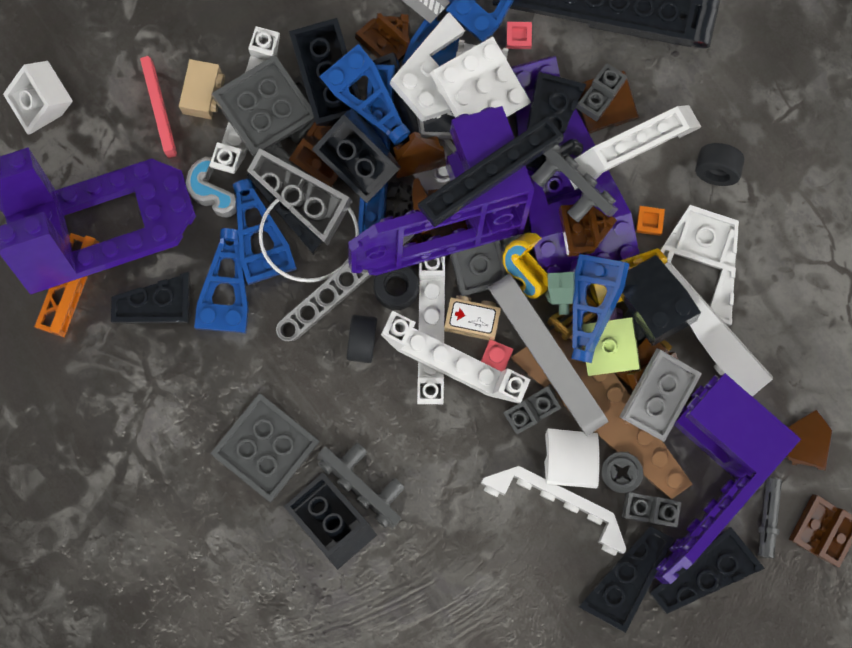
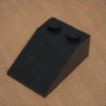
(357, 155)
(658, 300)
(330, 520)

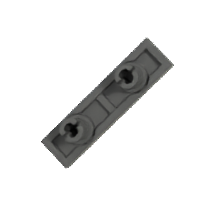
(586, 183)
(349, 481)

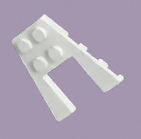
(414, 79)
(710, 241)

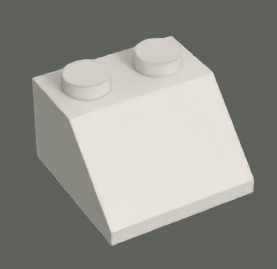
(37, 96)

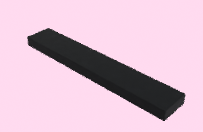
(490, 171)

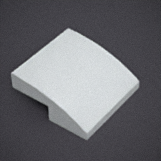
(572, 458)

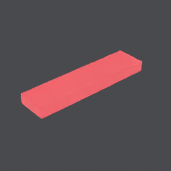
(158, 107)

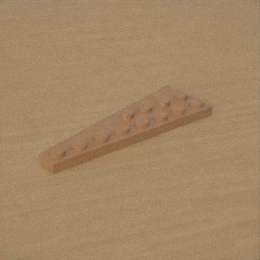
(611, 396)

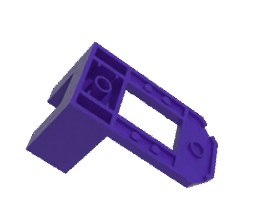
(489, 218)
(36, 233)
(743, 442)

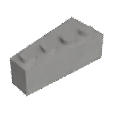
(307, 198)

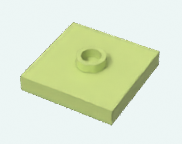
(616, 348)

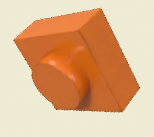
(650, 220)

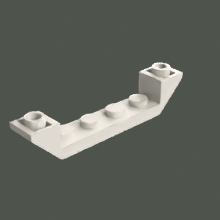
(637, 140)
(232, 150)
(431, 323)
(452, 362)
(610, 536)

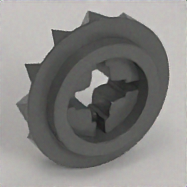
(406, 195)
(622, 484)

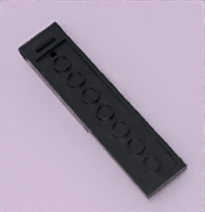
(639, 18)

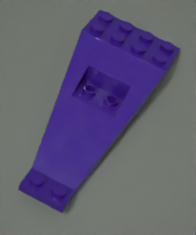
(546, 201)

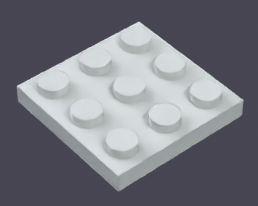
(480, 81)

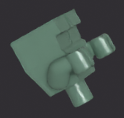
(561, 290)

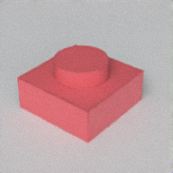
(519, 35)
(497, 355)

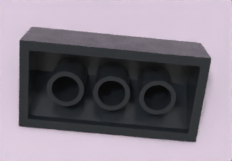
(316, 50)

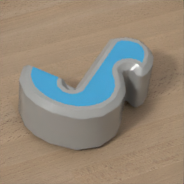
(206, 193)

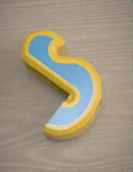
(524, 267)

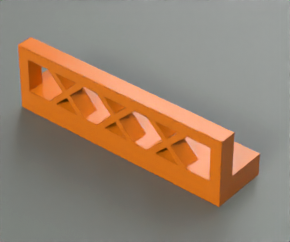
(69, 299)

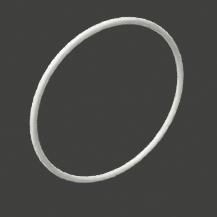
(285, 274)

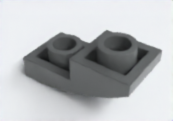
(602, 92)
(533, 409)
(651, 509)

